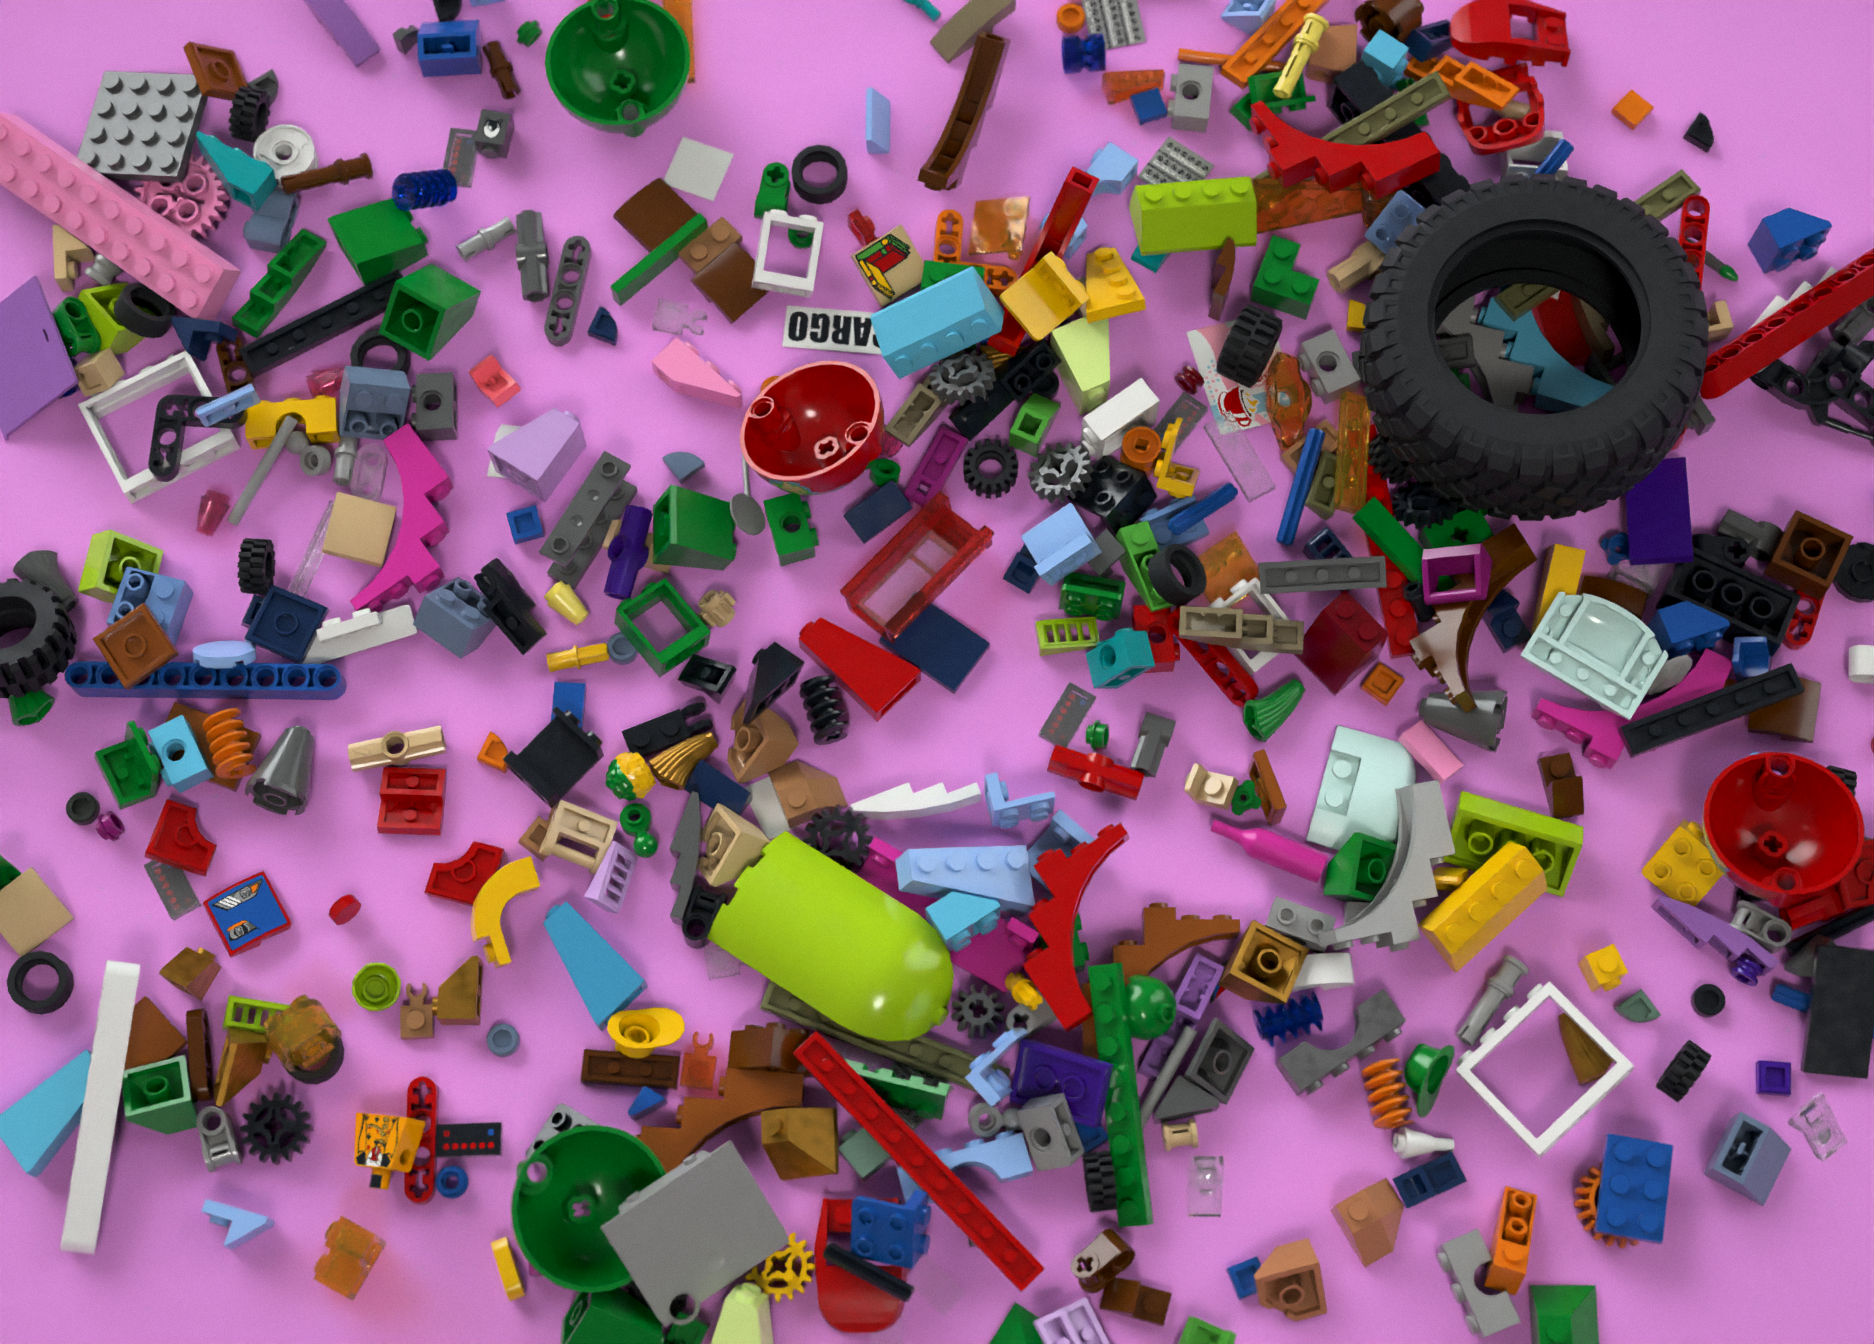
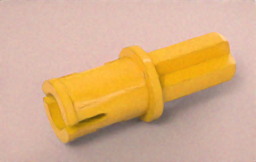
(577, 657)
(1023, 990)

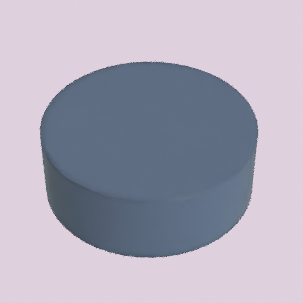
(621, 650)
(503, 1040)

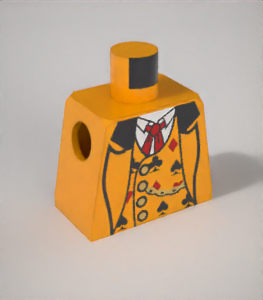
(386, 1145)

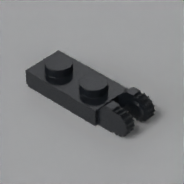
(665, 731)

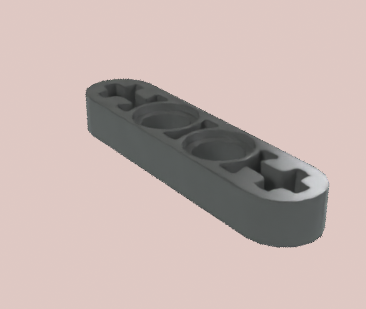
(565, 290)

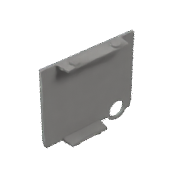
(695, 1230)

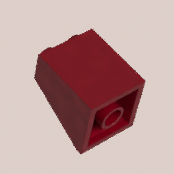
(1341, 643)

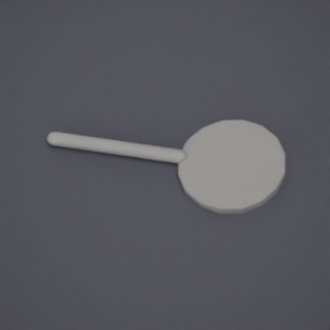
(745, 510)

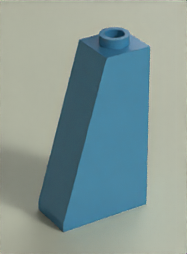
(595, 967)

